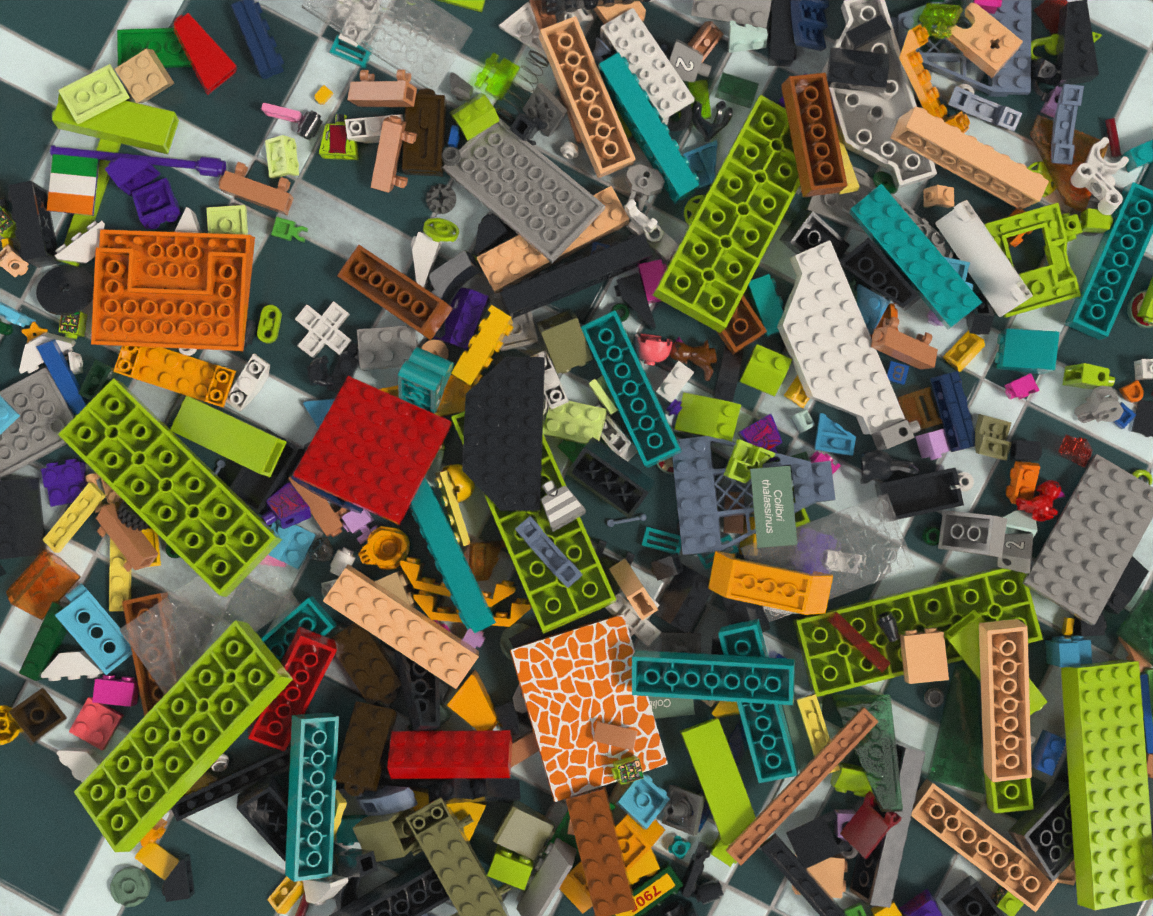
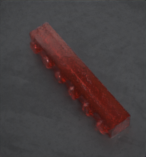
(858, 641)

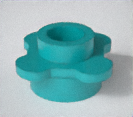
(685, 846)

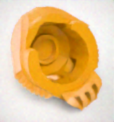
(385, 548)

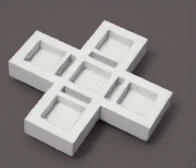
(323, 330)
(641, 628)

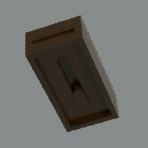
(429, 123)
(367, 664)
(365, 748)

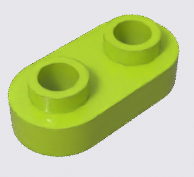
(267, 324)

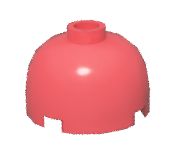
(652, 348)

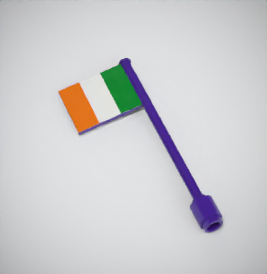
(76, 176)

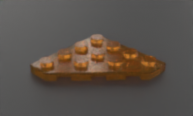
(1061, 173)

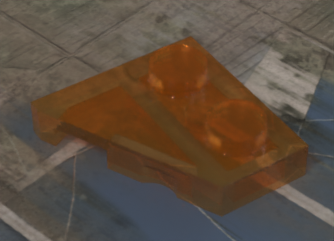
(484, 557)

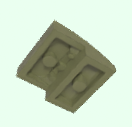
(992, 437)

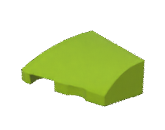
(746, 457)

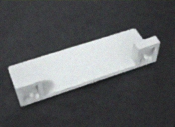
(646, 59)
(987, 261)

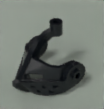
(1043, 73)
(709, 129)

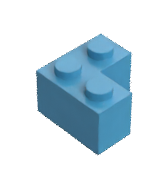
(1068, 651)

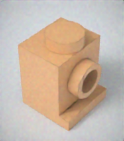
(8, 257)

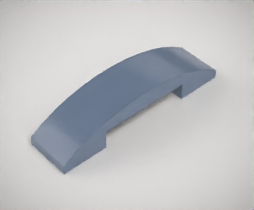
(984, 109)
(1064, 124)
(548, 552)

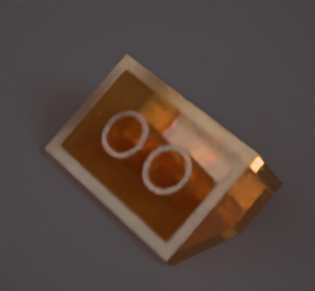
(41, 584)

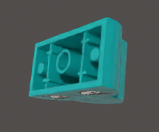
(424, 379)

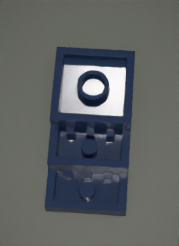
(809, 23)

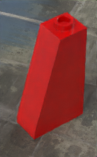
(205, 56)

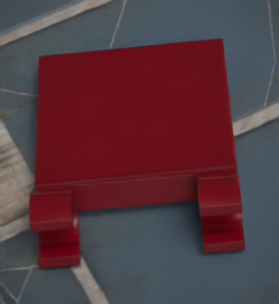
(868, 826)

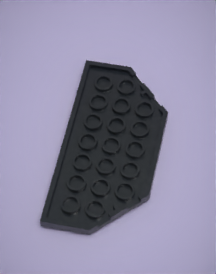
(507, 433)

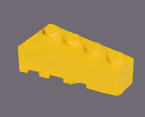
(483, 346)
(460, 810)

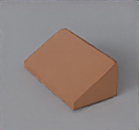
(706, 38)

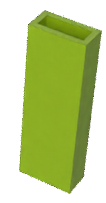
(125, 124)
(228, 436)
(965, 640)
(719, 778)

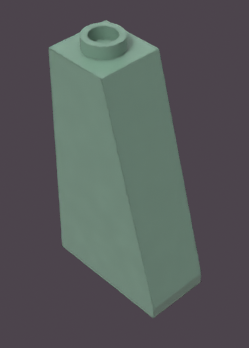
(798, 734)

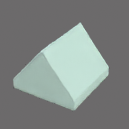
(803, 421)

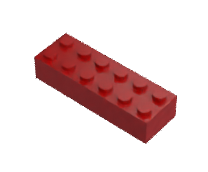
(306, 663)
(450, 754)

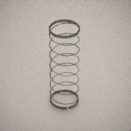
(544, 64)

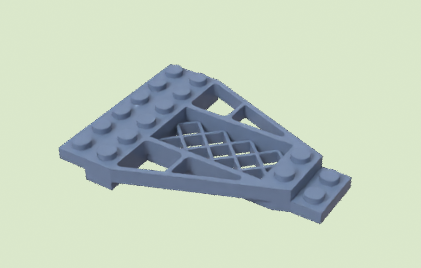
(1011, 79)
(698, 497)

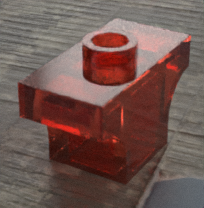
(1076, 450)

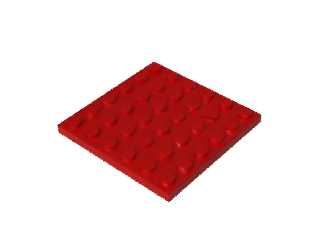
(373, 450)

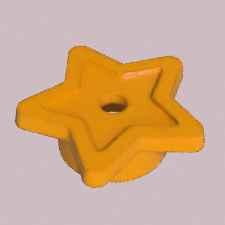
(34, 328)

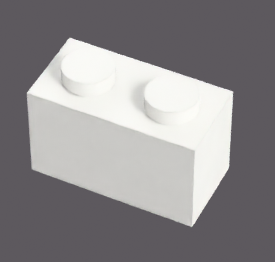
(674, 382)

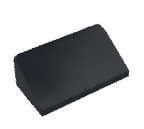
(868, 32)

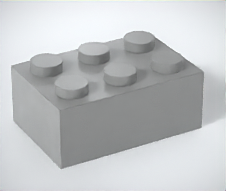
(386, 346)
(972, 533)

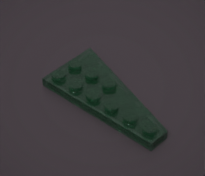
(958, 741)
(878, 747)

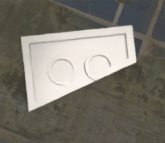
(524, 28)

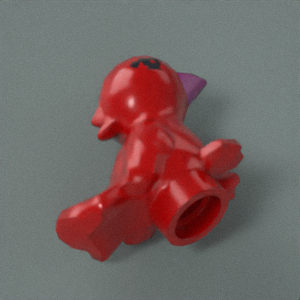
(1042, 504)

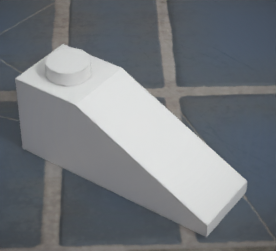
(424, 256)
(617, 439)
(322, 889)

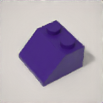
(131, 173)

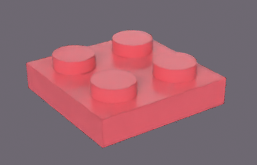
(96, 724)

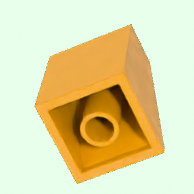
(474, 704)

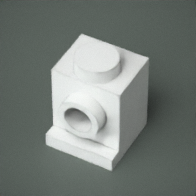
(1143, 369)

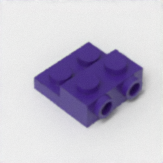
(156, 204)
(64, 481)

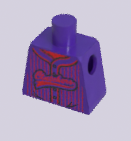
(762, 434)
(286, 508)
(921, 905)

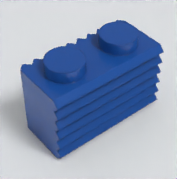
(1047, 752)

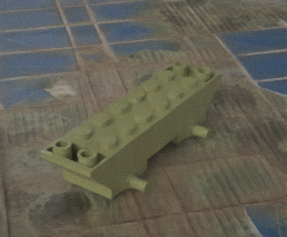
(454, 861)

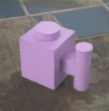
(933, 444)
(356, 521)

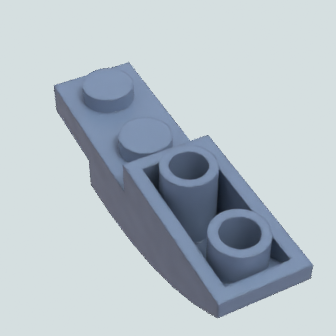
(387, 800)

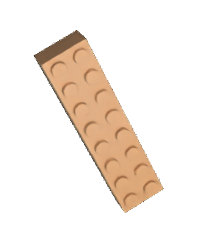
(586, 97)
(969, 158)
(519, 260)
(401, 626)
(1005, 700)
(981, 845)

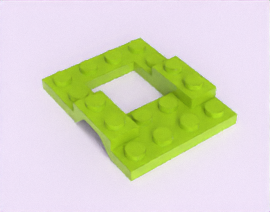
(1048, 283)

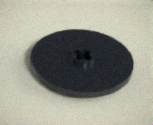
(60, 302)

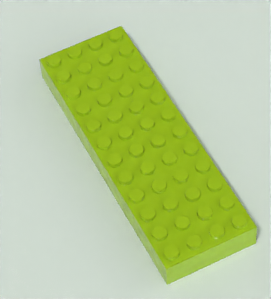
(734, 220)
(170, 487)
(548, 596)
(838, 665)
(182, 736)
(1108, 783)

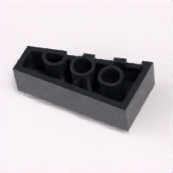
(1075, 46)
(876, 271)
(420, 693)

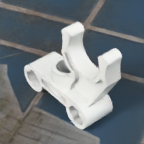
(1098, 178)
(664, 245)

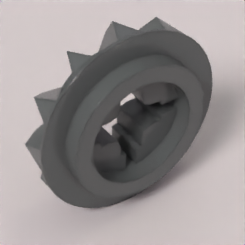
(448, 203)

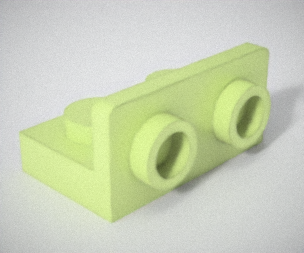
(282, 156)
(604, 395)

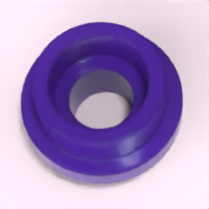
(674, 408)

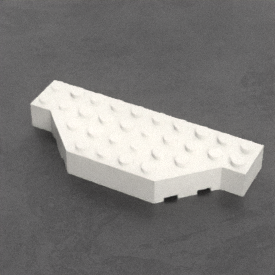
(870, 117)
(833, 344)

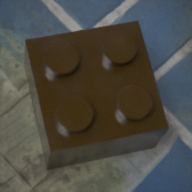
(37, 716)

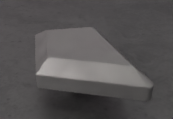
(460, 87)

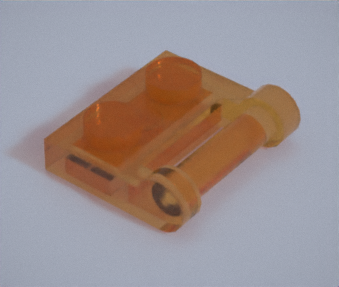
(913, 410)

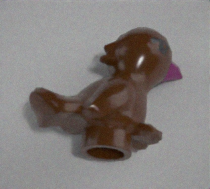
(699, 355)

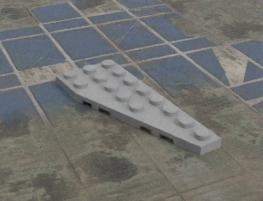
(837, 209)

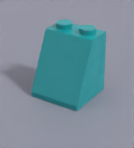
(1027, 350)

